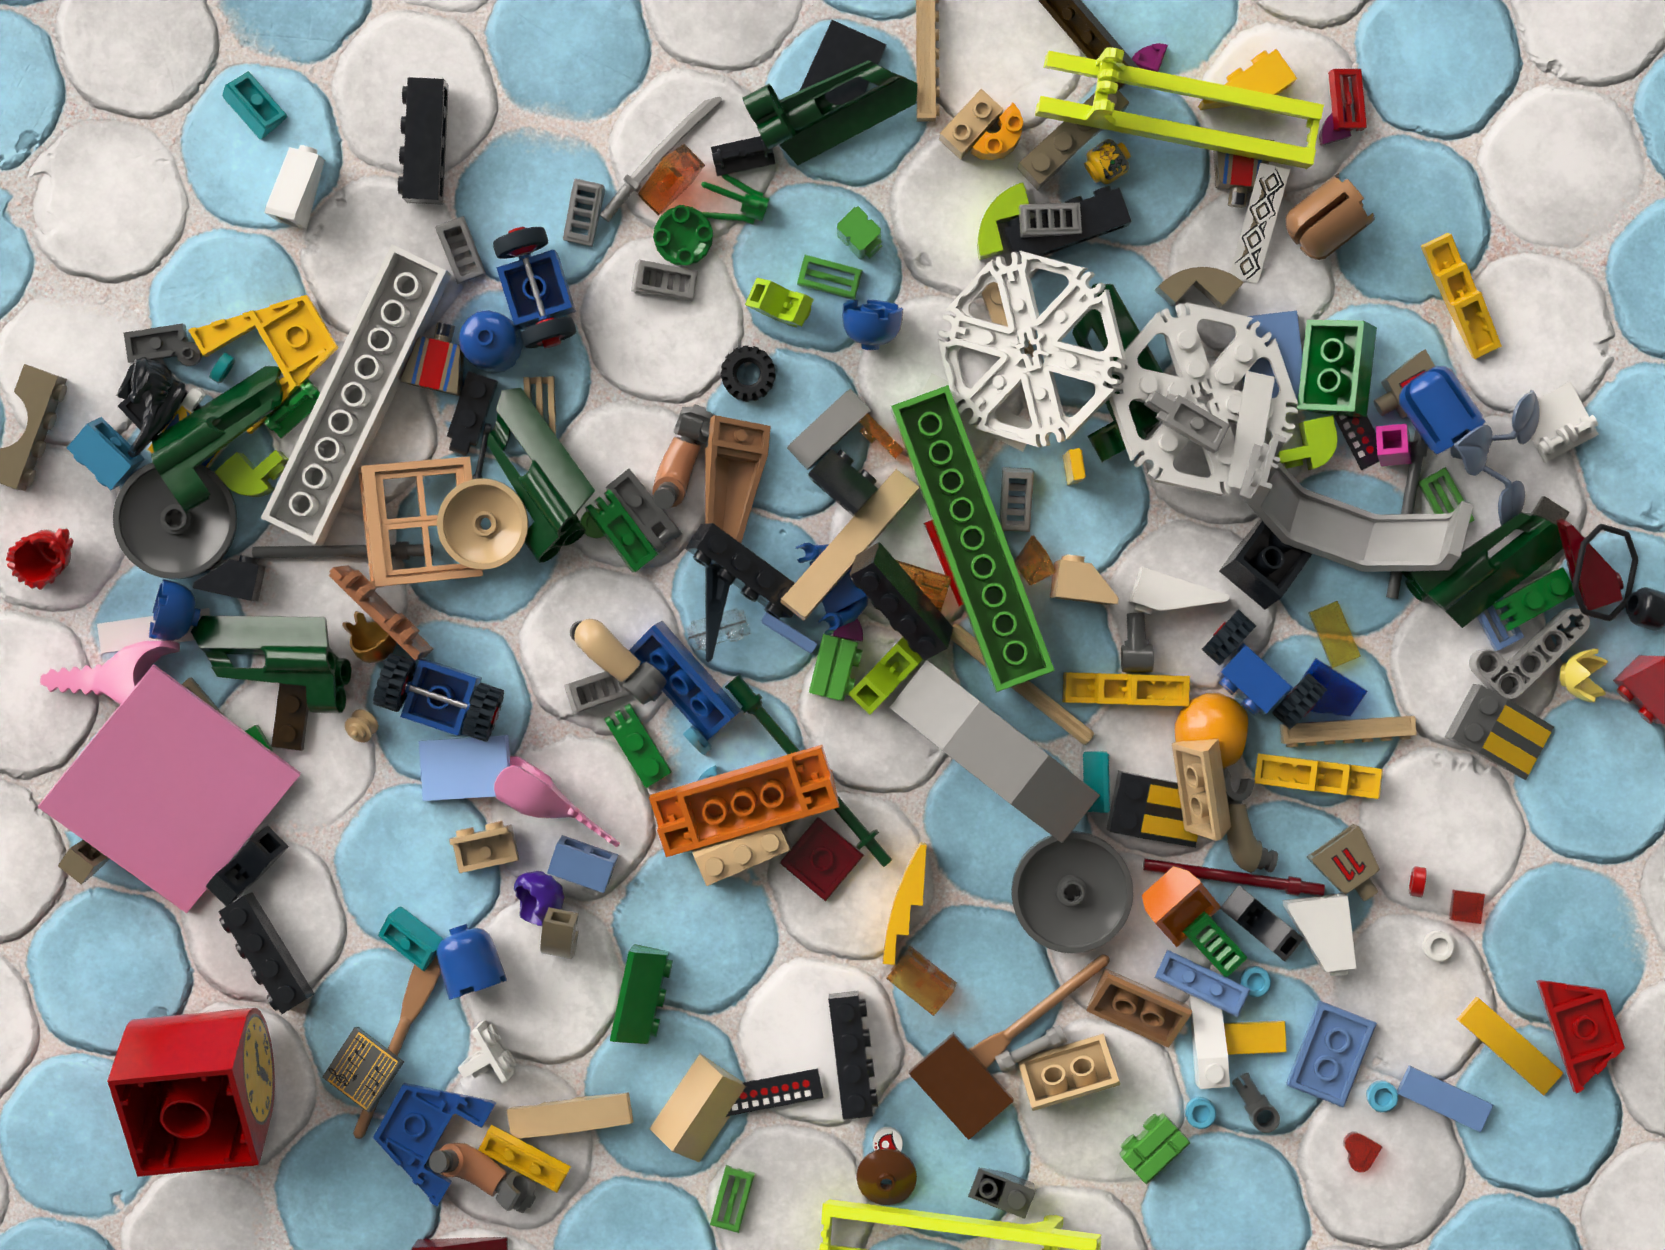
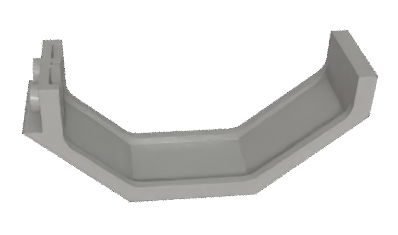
(1347, 532)
(994, 751)

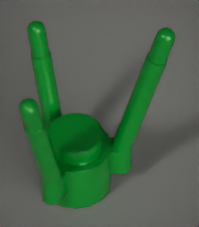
(753, 204)

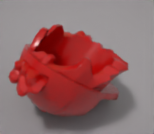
(40, 557)

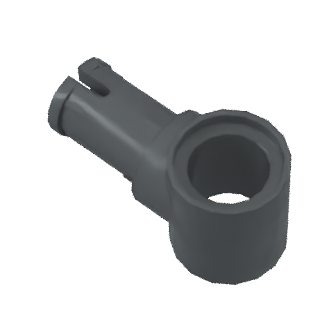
(1136, 653)
(1256, 1103)

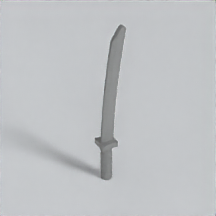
(633, 182)

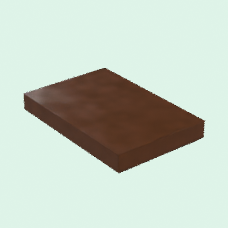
(961, 1086)

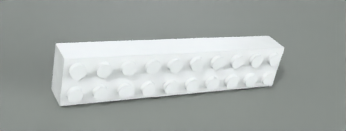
(356, 395)

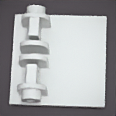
(1562, 423)

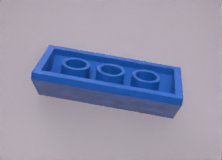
(687, 680)

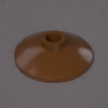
(886, 1165)

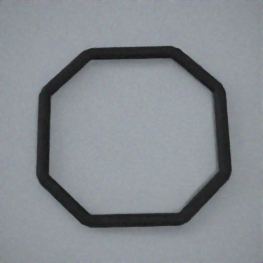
(1578, 569)

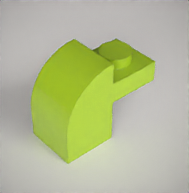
(779, 303)
(1318, 442)
(252, 481)

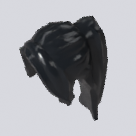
(161, 397)

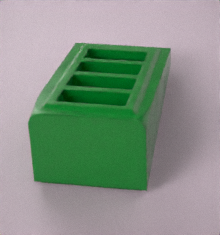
(1226, 959)

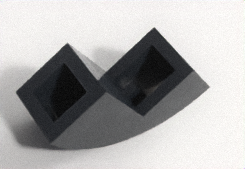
(247, 866)
(1261, 923)

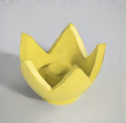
(1576, 673)

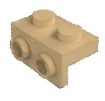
(484, 848)

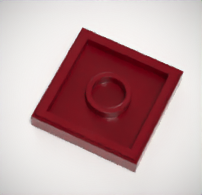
(821, 858)

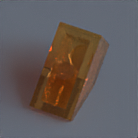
(671, 179)

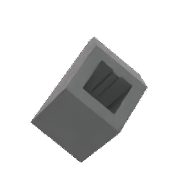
(1003, 1191)

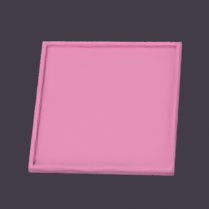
(169, 789)

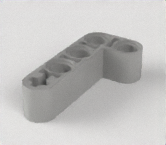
(1536, 649)

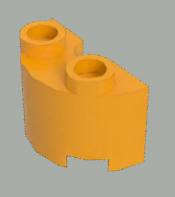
(1003, 142)

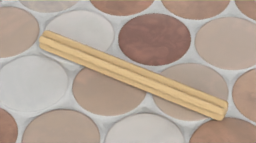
(1029, 692)

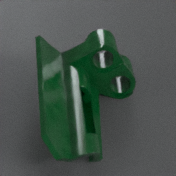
(810, 124)
(209, 430)
(1108, 439)

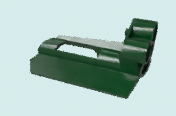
(553, 485)
(1480, 581)
(293, 651)

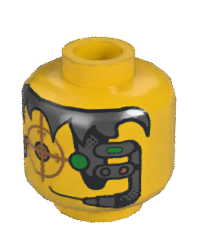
(1107, 161)

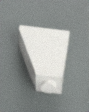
(296, 187)
(1326, 930)

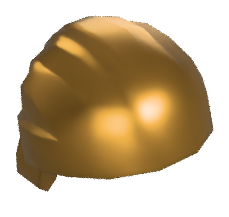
(369, 640)

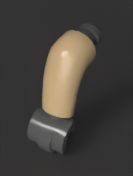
(607, 652)

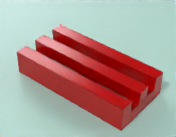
(1342, 98)

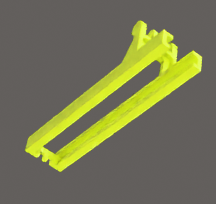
(1101, 115)
(1046, 1233)

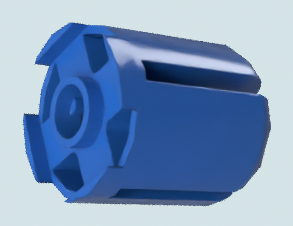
(1440, 408)

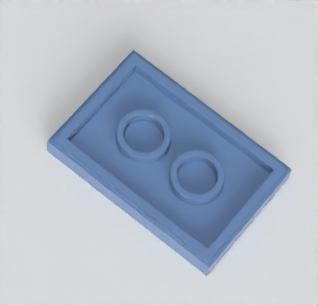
(1285, 329)
(1331, 1053)

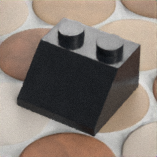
(843, 481)

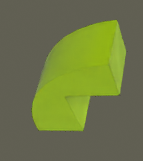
(1001, 210)
(885, 676)

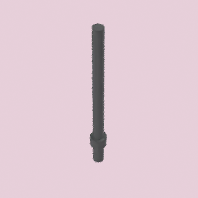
(1418, 451)
(400, 551)

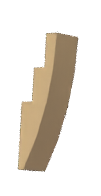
(570, 1115)

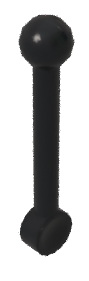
(487, 429)

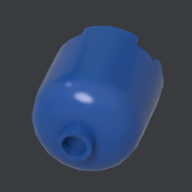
(490, 341)
(469, 961)

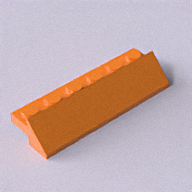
(744, 800)

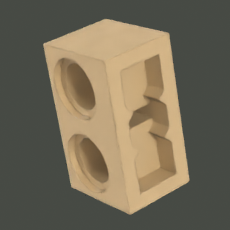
(970, 124)

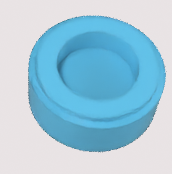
(1257, 980)
(1382, 1096)
(1200, 1112)

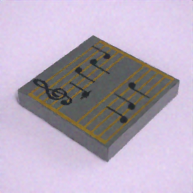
(363, 1069)

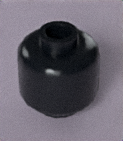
(1647, 608)

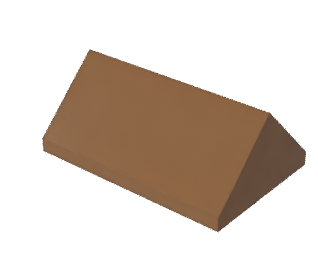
(1138, 1008)

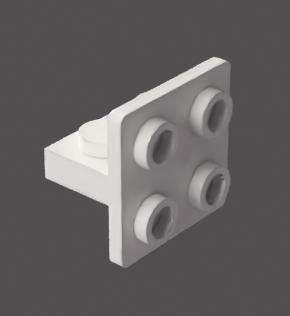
(489, 1055)

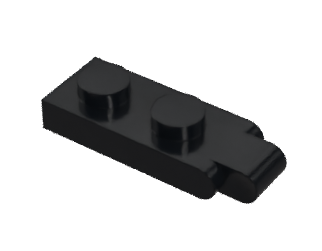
(471, 412)

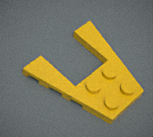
(291, 333)

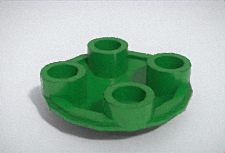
(683, 235)

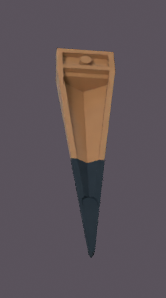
(732, 475)

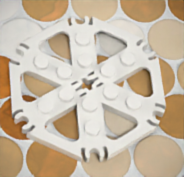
(1010, 341)
(1192, 378)

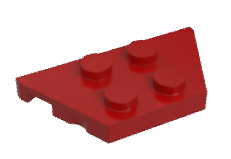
(1582, 1028)

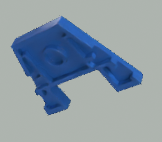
(416, 1125)

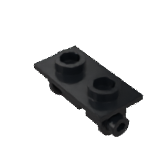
(741, 156)

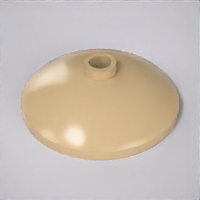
(461, 526)

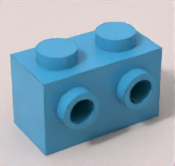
(104, 453)

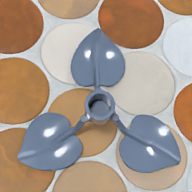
(1476, 444)

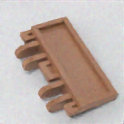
(394, 623)

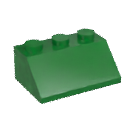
(1337, 367)
(641, 995)

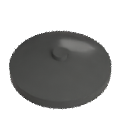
(160, 534)
(1072, 892)

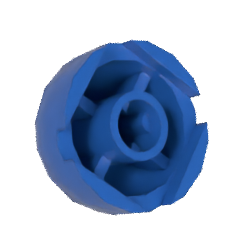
(872, 322)
(173, 612)

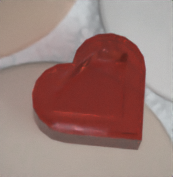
(1361, 1151)

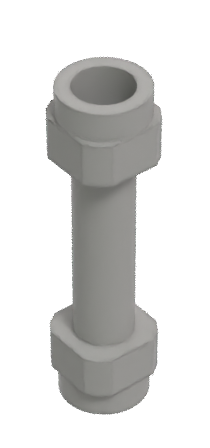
(1007, 1059)

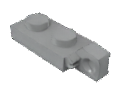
(1188, 420)

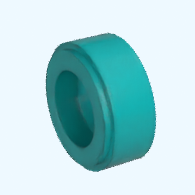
(222, 368)

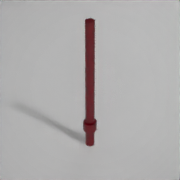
(1291, 885)

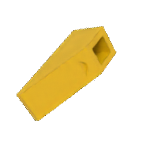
(1266, 75)

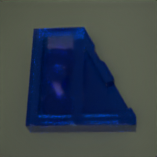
(1341, 694)

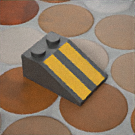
(1499, 730)

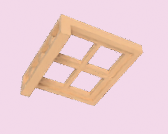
(377, 525)

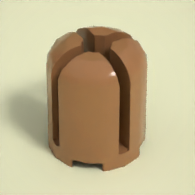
(1327, 218)

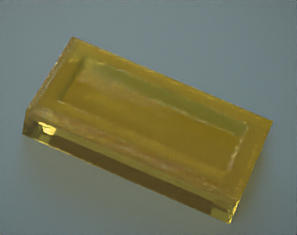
(1334, 634)

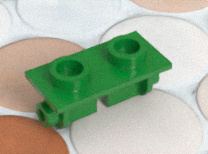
(293, 410)

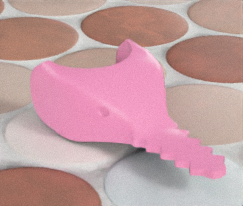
(116, 676)
(537, 796)

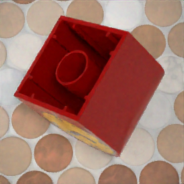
(194, 1090)

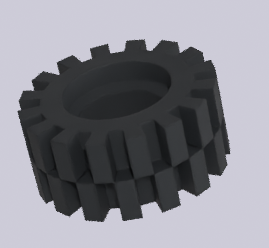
(741, 356)

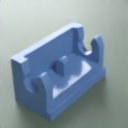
(582, 863)

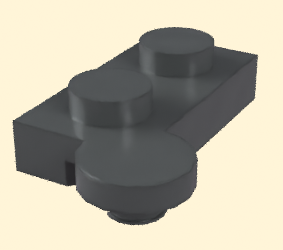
(161, 344)

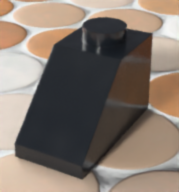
(235, 579)

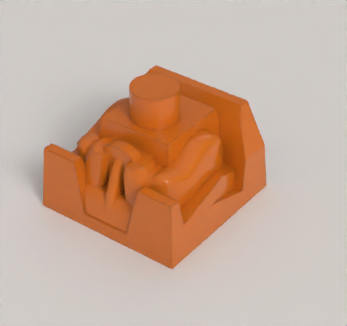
(1177, 902)

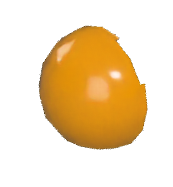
(1215, 718)

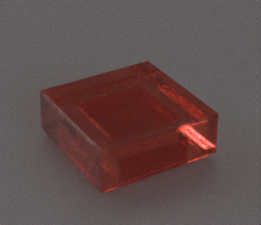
(1466, 906)

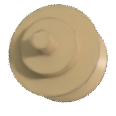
(361, 725)

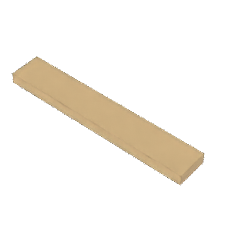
(852, 540)

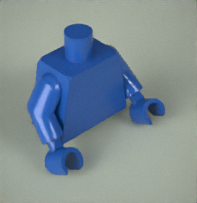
(844, 601)

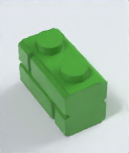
(860, 233)
(834, 667)
(1153, 1147)

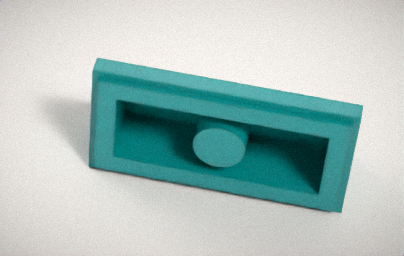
(253, 105)
(1097, 778)
(410, 937)

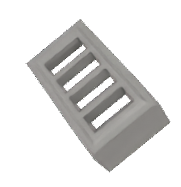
(575, 198)
(1024, 218)
(452, 225)
(650, 289)
(1019, 473)
(590, 703)

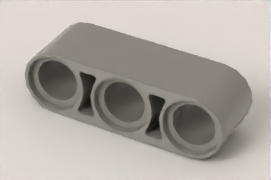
(828, 429)

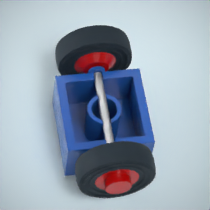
(535, 288)

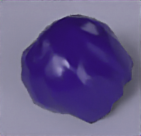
(536, 894)

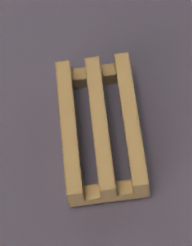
(550, 380)

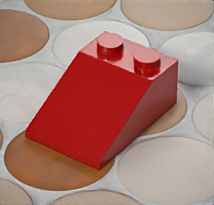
(1645, 685)

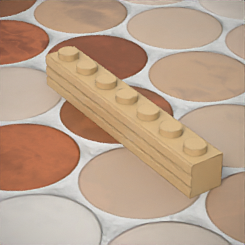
(926, 60)
(1348, 730)

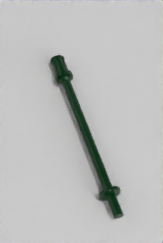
(752, 704)

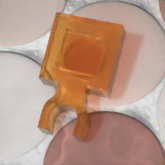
(873, 431)

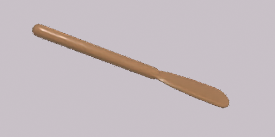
(417, 993)
(997, 1043)

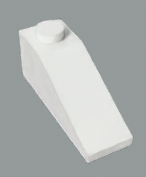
(1164, 592)
(1209, 1045)

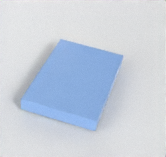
(462, 767)

